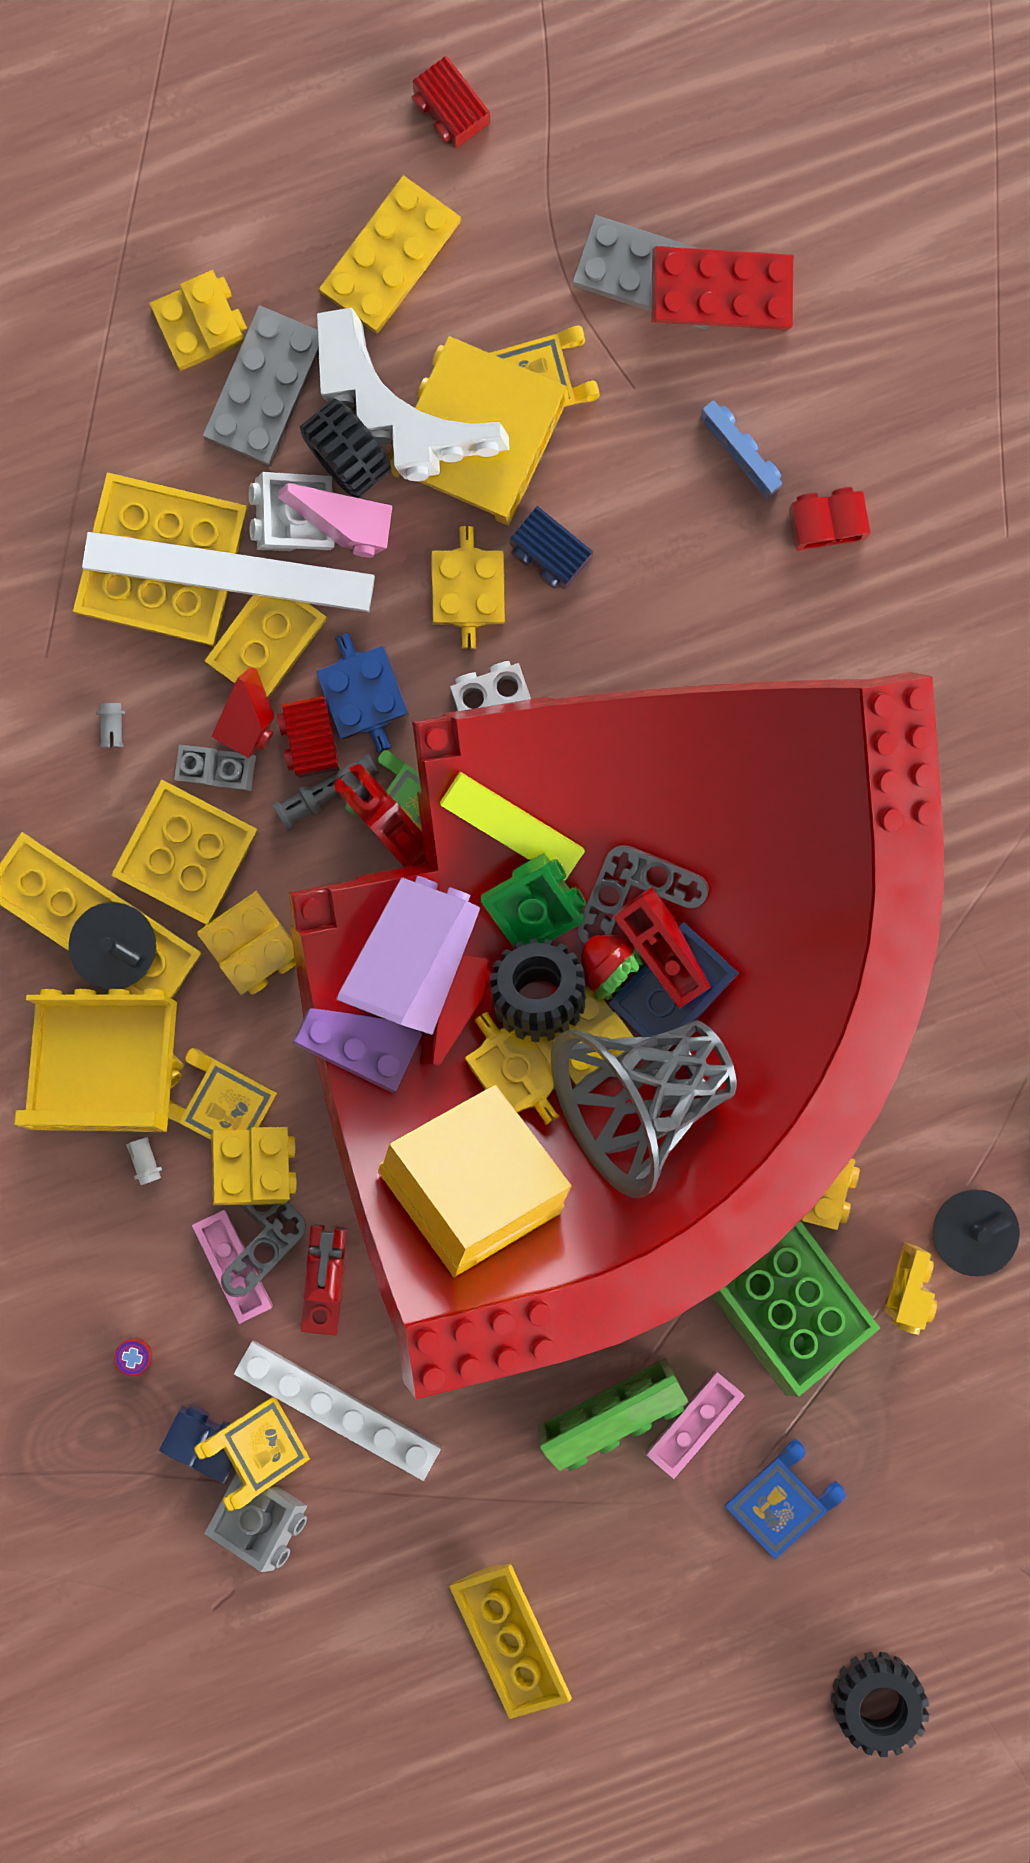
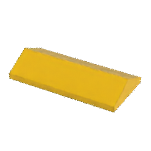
(510, 1640)

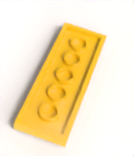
(55, 894)

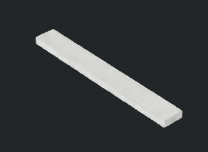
(228, 572)

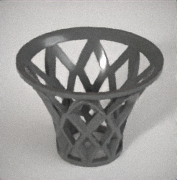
(656, 1072)

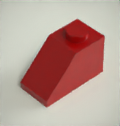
(246, 716)

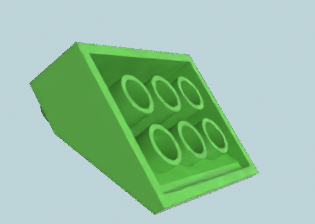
(796, 1312)
(611, 1416)

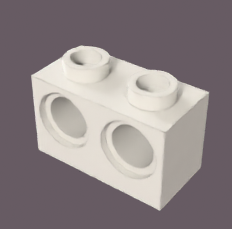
(488, 683)

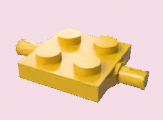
(467, 587)
(516, 1067)

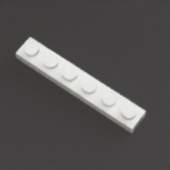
(338, 1410)

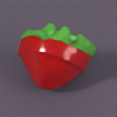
(607, 963)

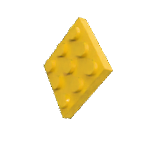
(185, 852)

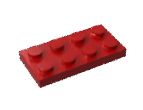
(722, 288)

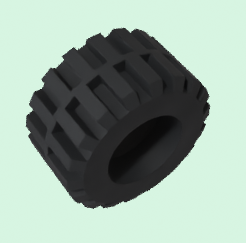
(345, 448)
(533, 964)
(898, 1727)

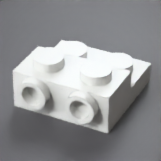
(277, 524)

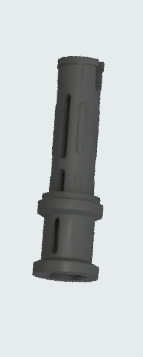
(310, 799)

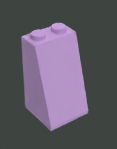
(412, 955)

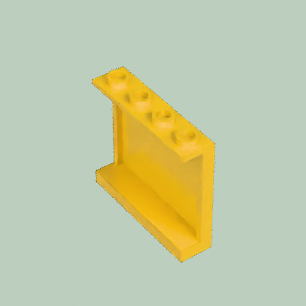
(484, 388)
(100, 1061)

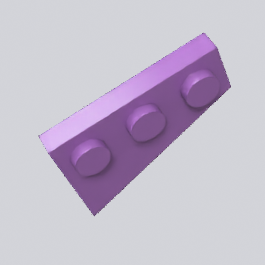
(359, 1044)

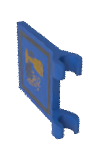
(779, 1505)

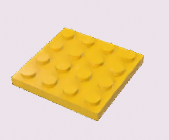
(165, 516)

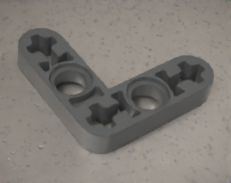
(637, 877)
(272, 1237)

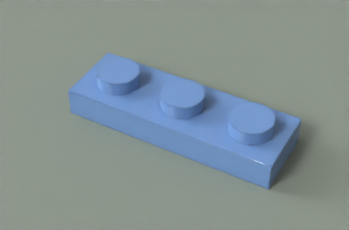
(741, 449)

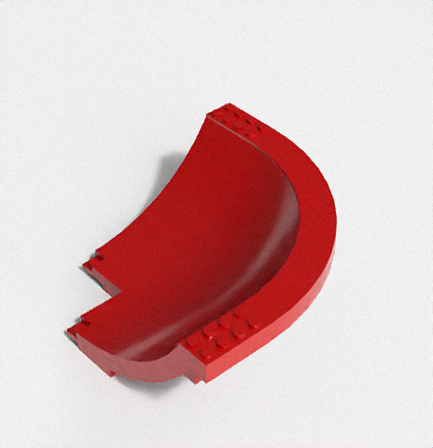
(825, 894)

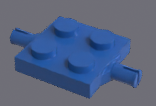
(362, 692)

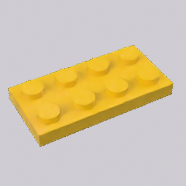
(390, 254)

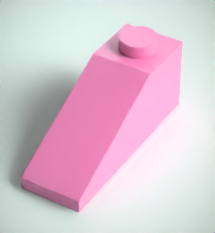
(343, 518)

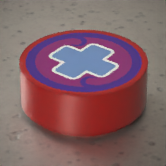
(133, 1357)

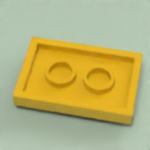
(268, 637)

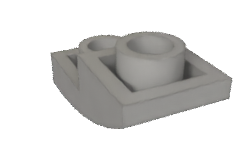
(214, 768)

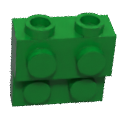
(535, 902)

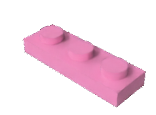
(222, 1246)
(695, 1424)

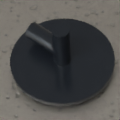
(112, 945)
(976, 1232)

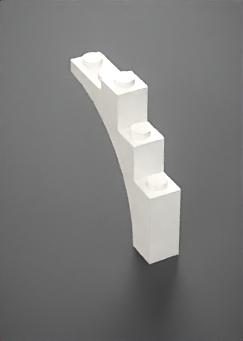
(416, 436)

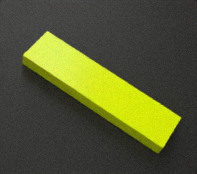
(509, 823)

